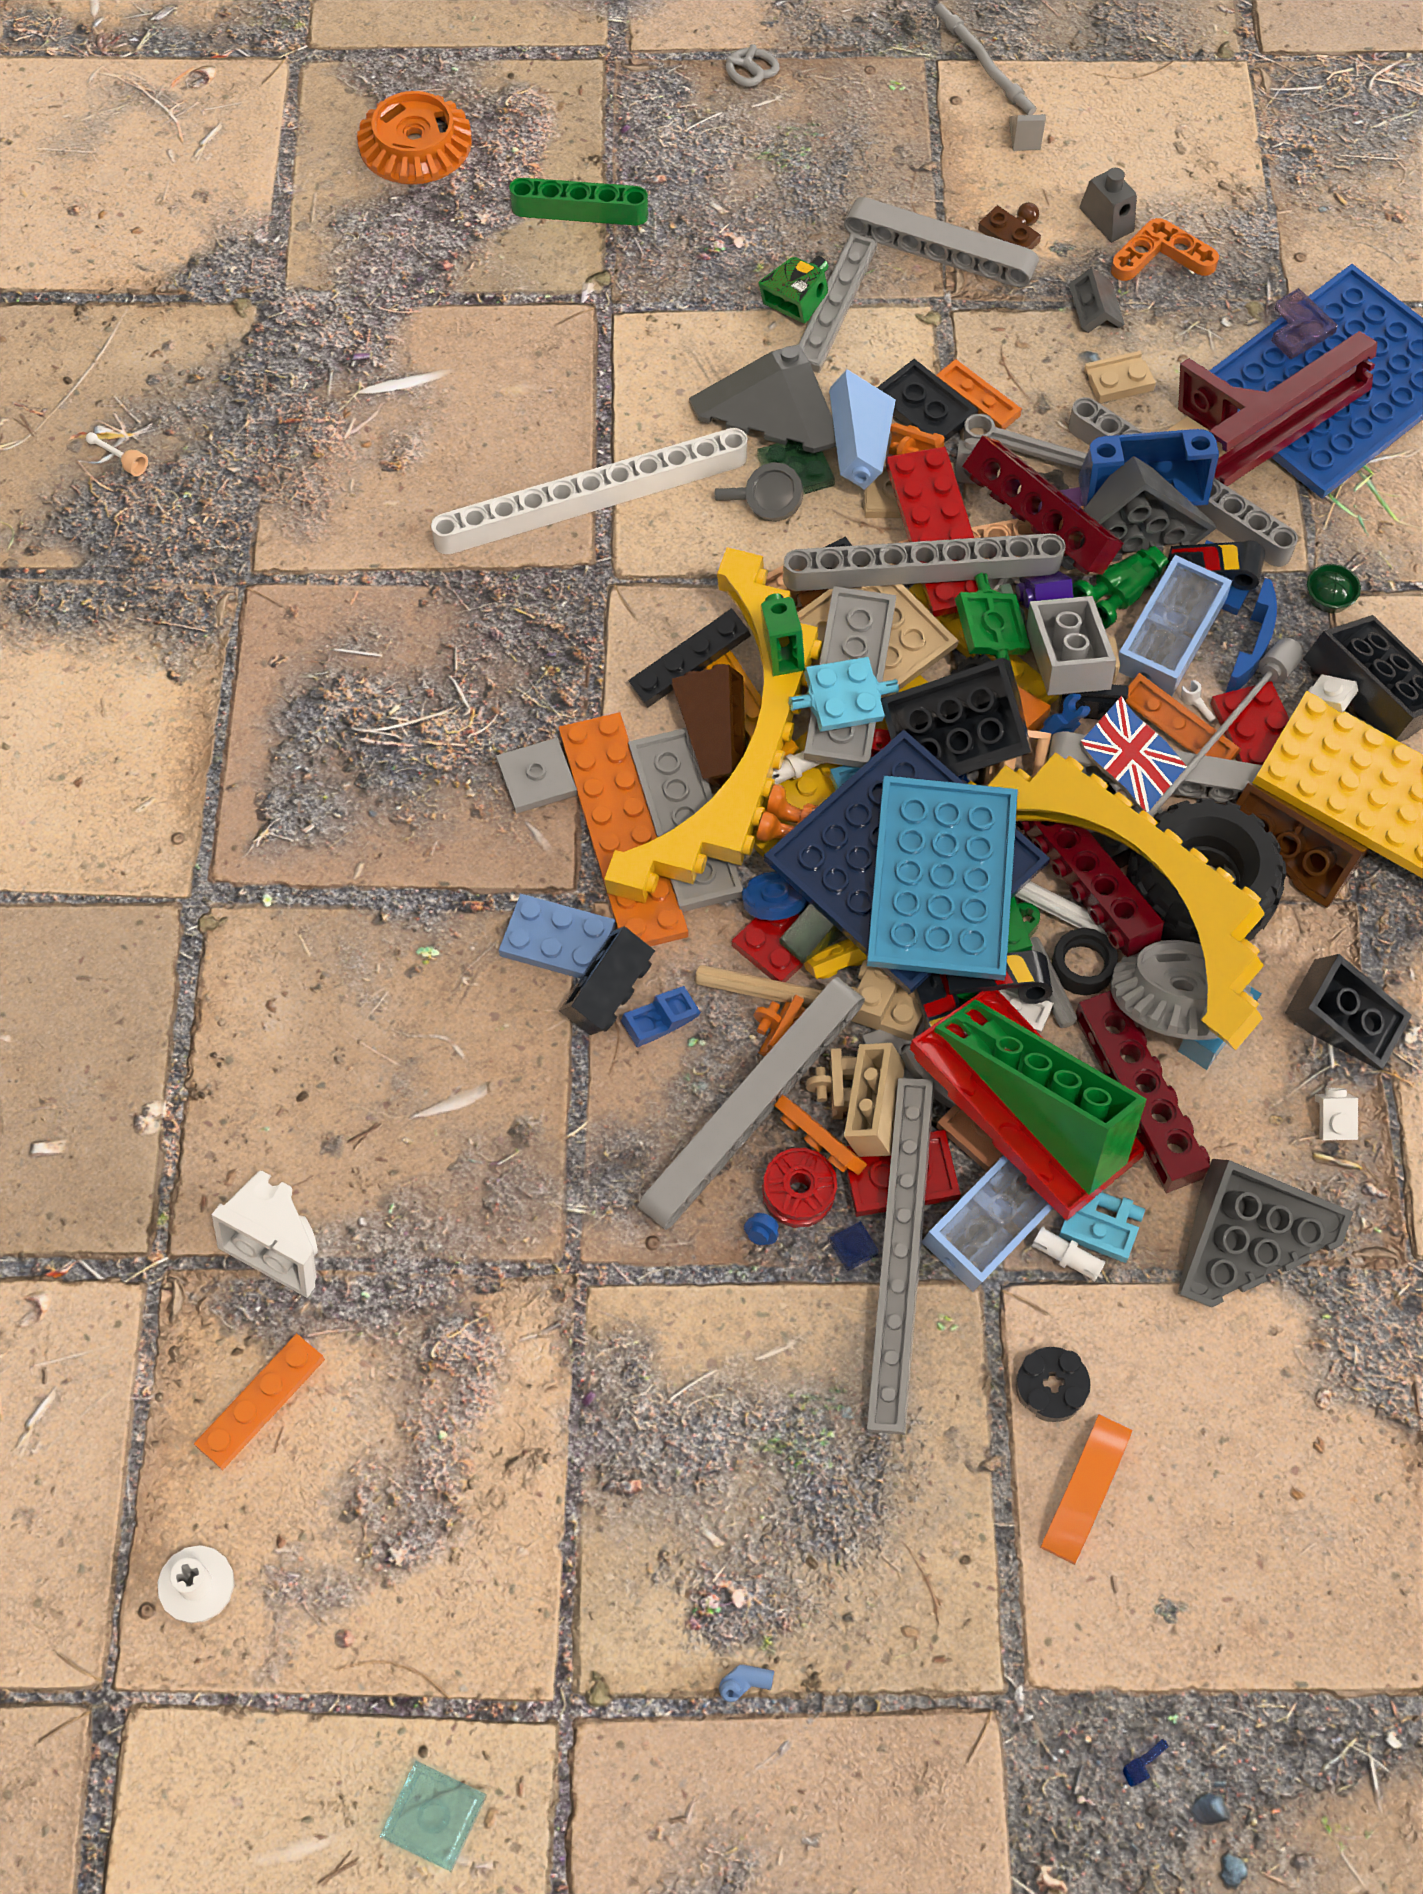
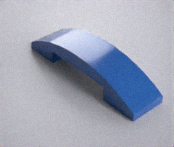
(1265, 613)

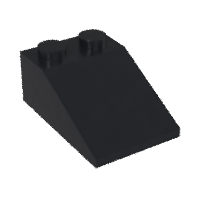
(1348, 1011)

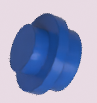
(762, 1229)

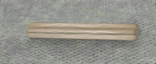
(754, 985)

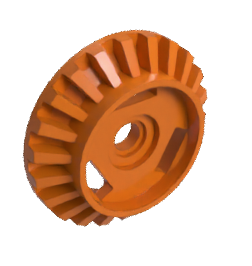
(434, 155)

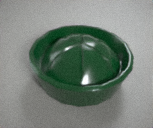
(1333, 588)

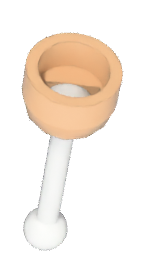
(132, 460)

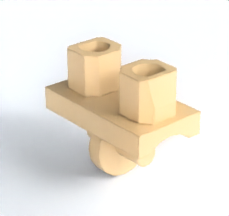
(840, 1069)

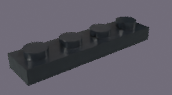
(691, 655)

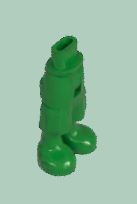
(1122, 582)

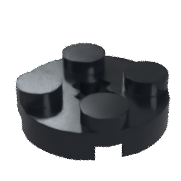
(1065, 1367)

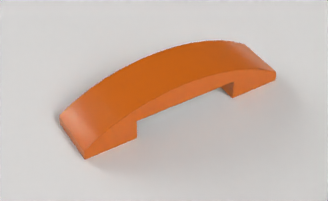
(1086, 1489)

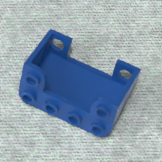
(1179, 456)

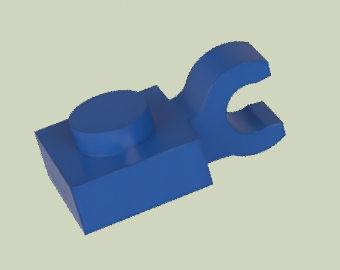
(1069, 719)

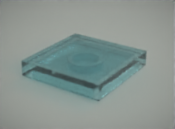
(433, 1816)

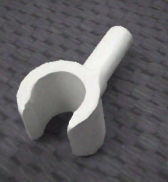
(1194, 698)

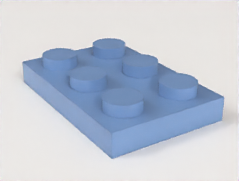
(554, 936)

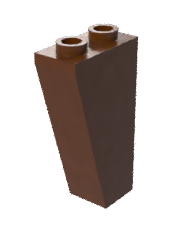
(714, 719)

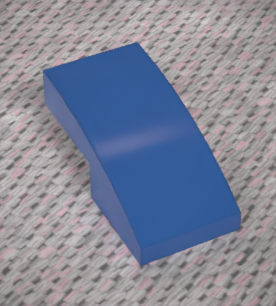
(661, 1017)

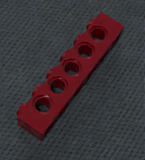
(1099, 544)
(1103, 877)
(1171, 1168)

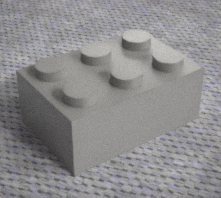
(1070, 645)

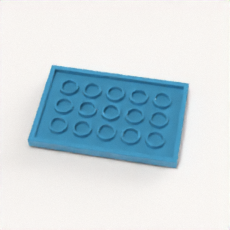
(943, 878)

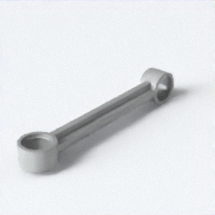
(1024, 443)

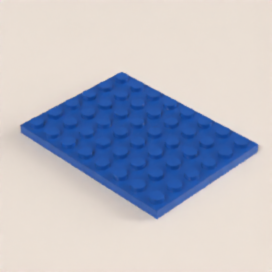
(1373, 421)

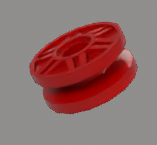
(794, 1167)

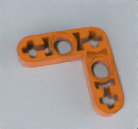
(1161, 237)

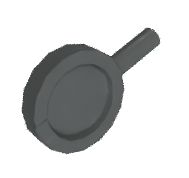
(771, 492)

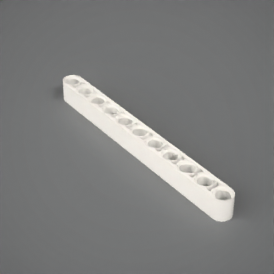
(589, 491)

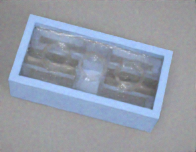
(1174, 624)
(987, 1224)

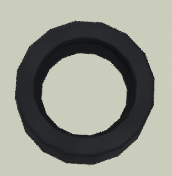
(1084, 938)

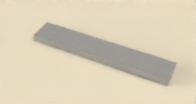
(841, 291)

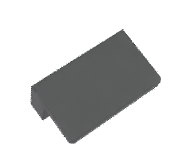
(1095, 300)

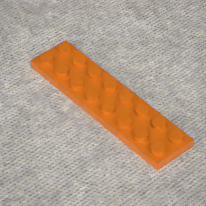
(619, 820)

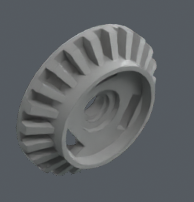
(1149, 987)

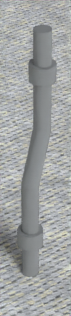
(1013, 91)

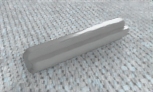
(1062, 1007)

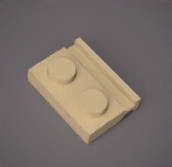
(1119, 377)

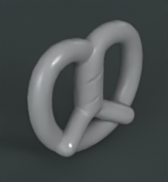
(747, 62)

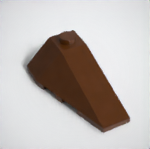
(1314, 853)

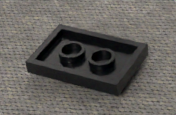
(927, 401)

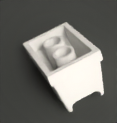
(268, 1234)

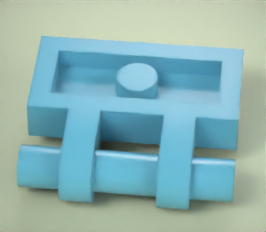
(1102, 1232)

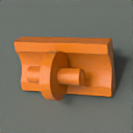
(910, 439)
(776, 1022)

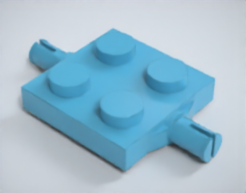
(844, 694)

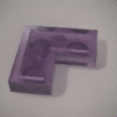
(1306, 325)

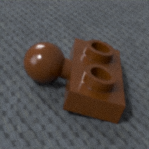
(1012, 229)

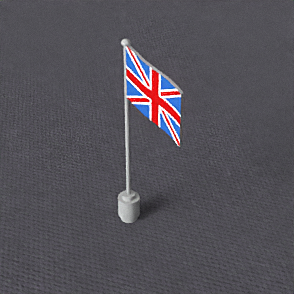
(1144, 761)

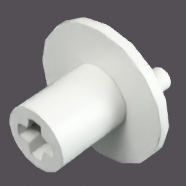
(195, 1584)

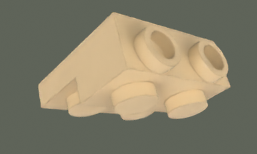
(886, 1004)

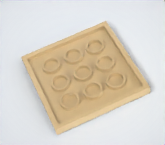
(915, 634)

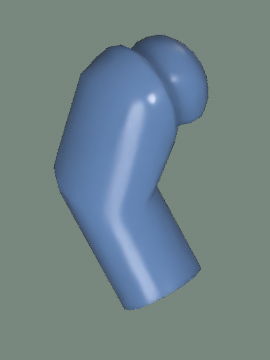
(742, 1679)

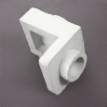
(1335, 691)
(1338, 1115)

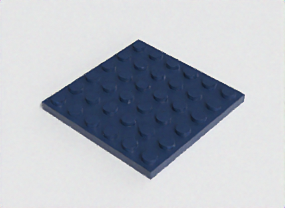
(835, 847)

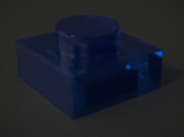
(854, 1246)

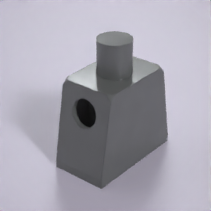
(1110, 204)

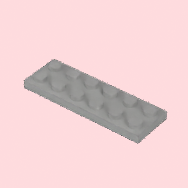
(855, 629)
(674, 794)

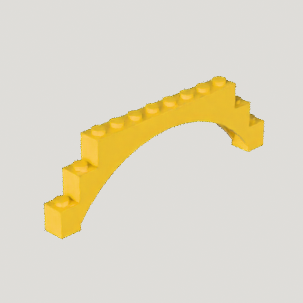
(727, 820)
(1216, 905)

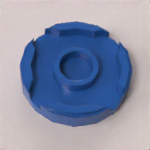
(772, 897)

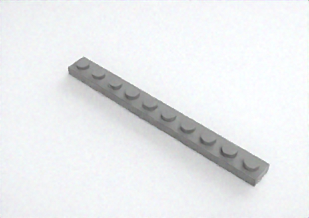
(901, 1257)

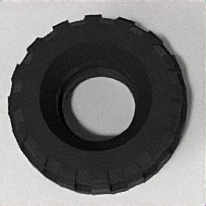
(1225, 838)

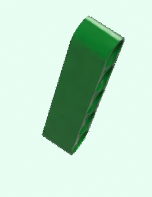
(579, 201)

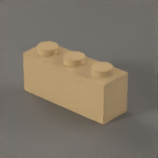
(874, 1099)

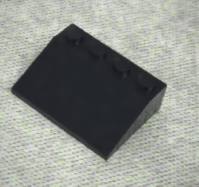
(1385, 673)
(964, 717)

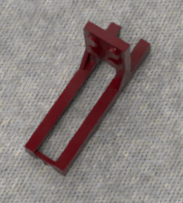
(1215, 404)

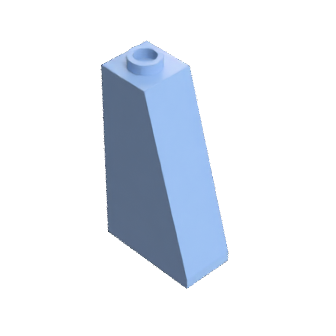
(861, 427)

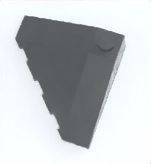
(774, 397)
(1144, 511)
(1252, 1228)

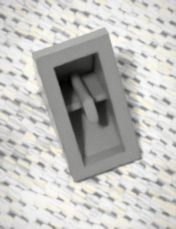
(1027, 131)

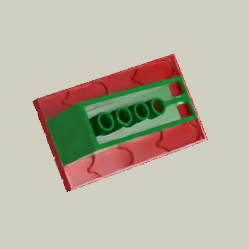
(1038, 1104)

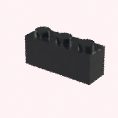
(608, 981)

